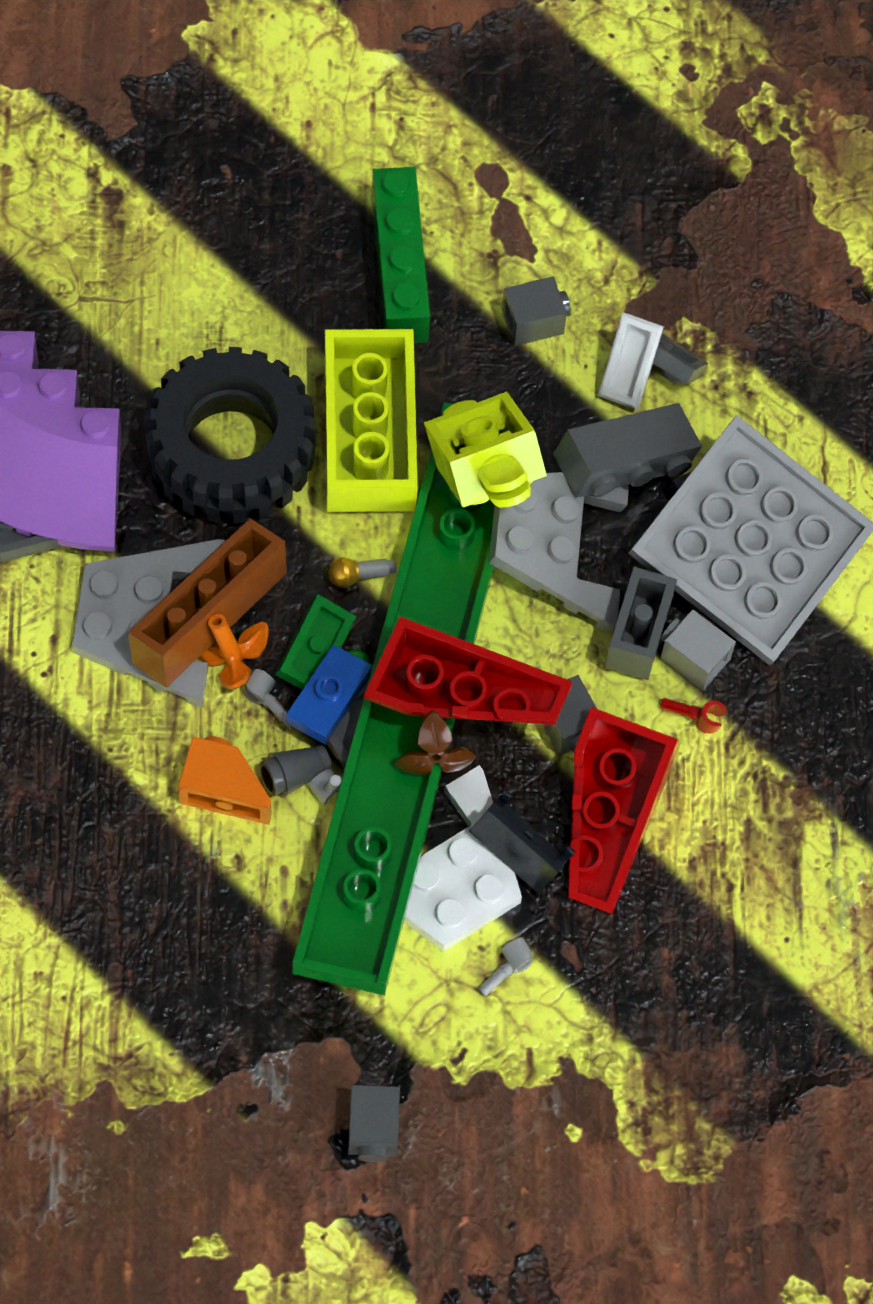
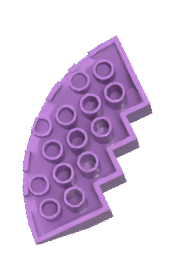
(53, 455)

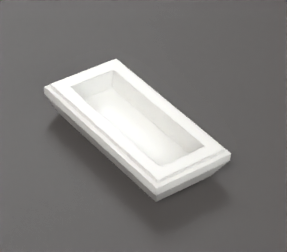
(630, 360)

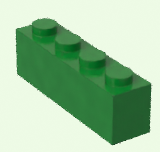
(400, 251)

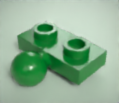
(317, 632)

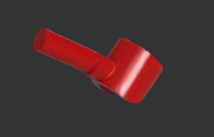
(697, 713)

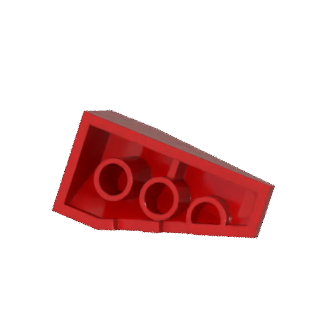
(461, 680)
(615, 793)

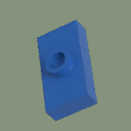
(329, 694)

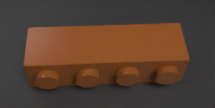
(223, 584)

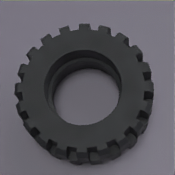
(222, 385)

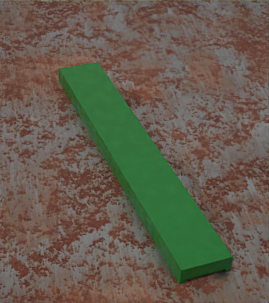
(379, 809)

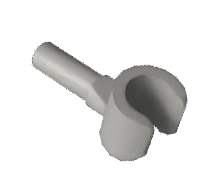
(258, 691)
(325, 785)
(518, 960)

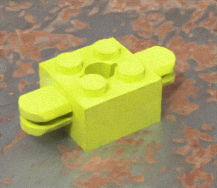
(486, 451)

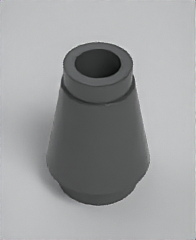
(292, 769)

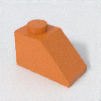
(222, 781)

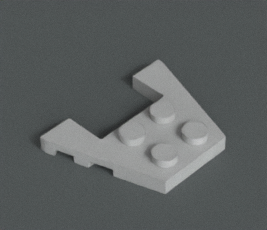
(542, 542)
(121, 594)

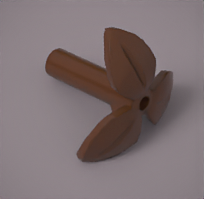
(435, 739)

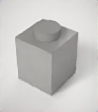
(696, 649)

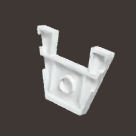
(461, 880)

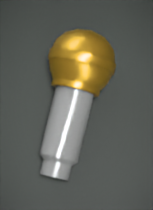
(345, 571)

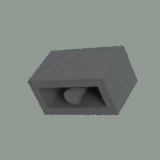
(640, 623)

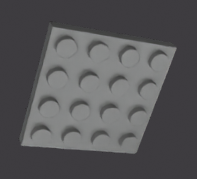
(753, 539)

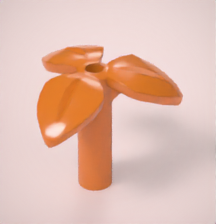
(227, 649)

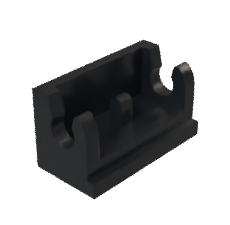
(519, 844)

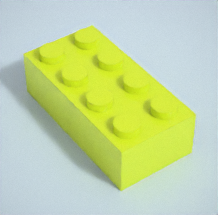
(370, 420)

